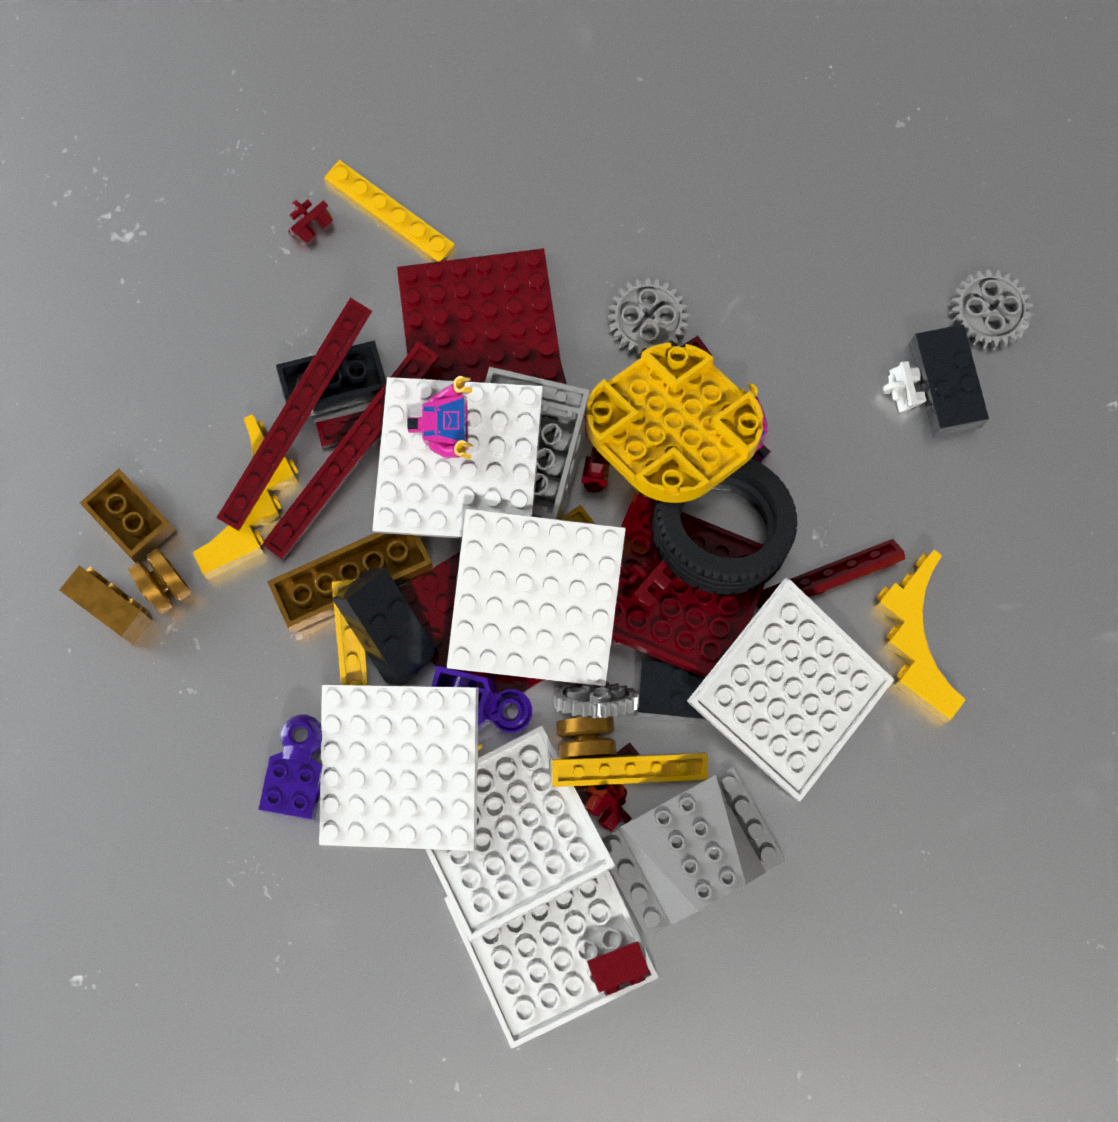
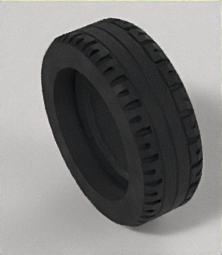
(724, 574)

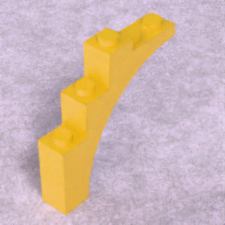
(237, 547)
(908, 641)

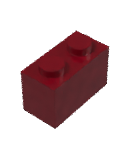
(618, 967)

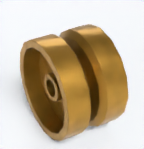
(156, 583)
(586, 737)

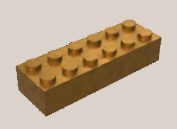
(306, 591)

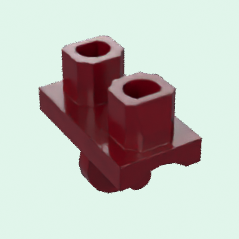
(318, 214)
(595, 471)
(654, 575)
(609, 801)

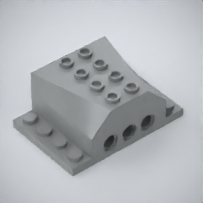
(559, 439)
(691, 852)

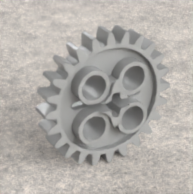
(1005, 294)
(631, 303)
(595, 700)

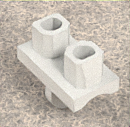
(902, 387)

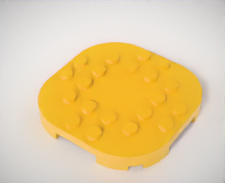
(673, 423)

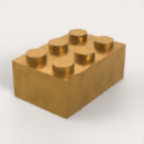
(127, 516)
(107, 603)

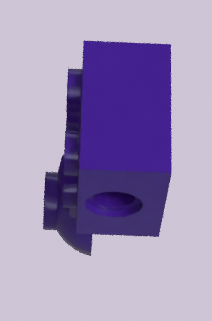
(491, 704)
(293, 775)

